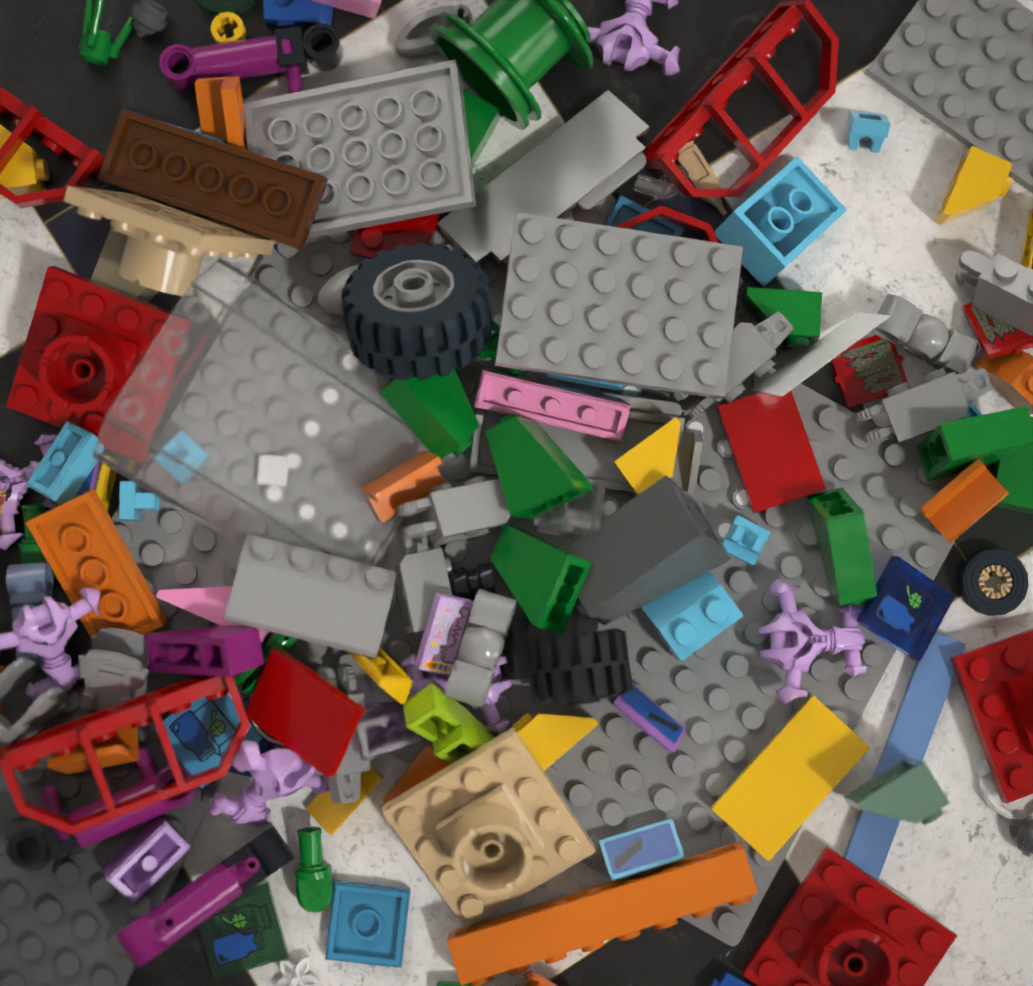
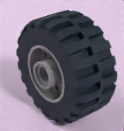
(417, 311)

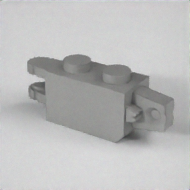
(999, 288)
(749, 354)
(926, 406)
(458, 511)
(419, 576)
(347, 782)

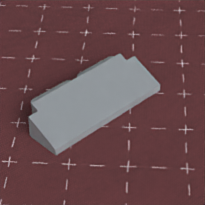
(567, 169)
(596, 454)

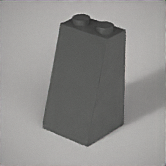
(646, 551)

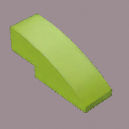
(445, 724)

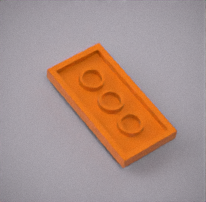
(90, 552)

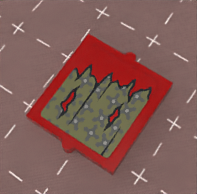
(995, 335)
(868, 370)

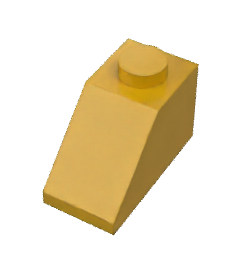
(25, 171)
(975, 185)
(650, 458)
(552, 734)

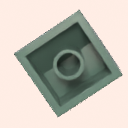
(902, 793)

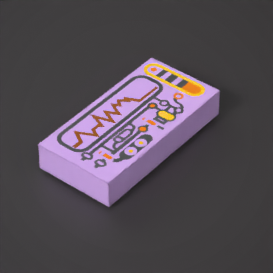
(443, 633)

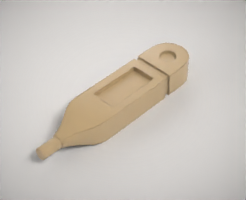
(700, 173)

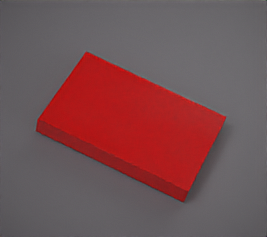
(770, 449)
(304, 712)

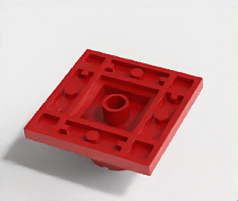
(81, 350)
(1000, 701)
(842, 916)

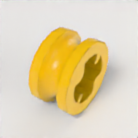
(227, 18)

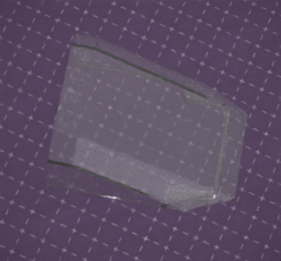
(262, 424)

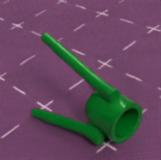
(95, 43)

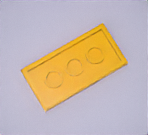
(790, 777)

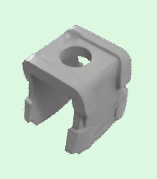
(113, 668)
(42, 709)

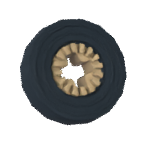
(1002, 565)

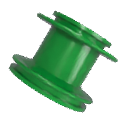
(513, 49)

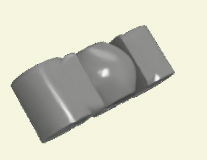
(925, 336)
(480, 648)

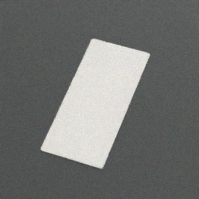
(820, 353)

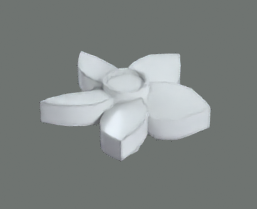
(296, 974)

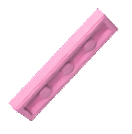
(552, 405)

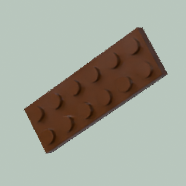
(213, 179)

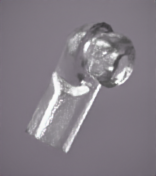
(658, 188)

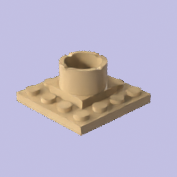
(162, 240)
(489, 828)

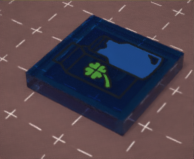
(906, 608)

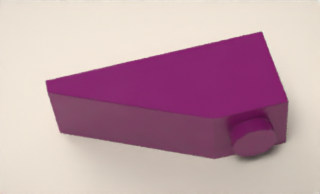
(205, 650)

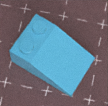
(780, 220)
(691, 615)

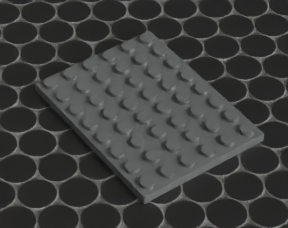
(65, 917)

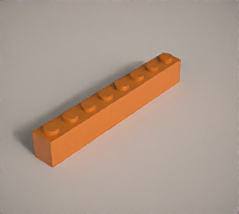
(602, 913)

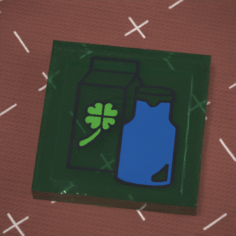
(244, 934)

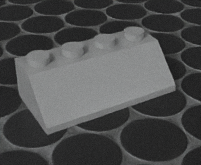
(310, 595)

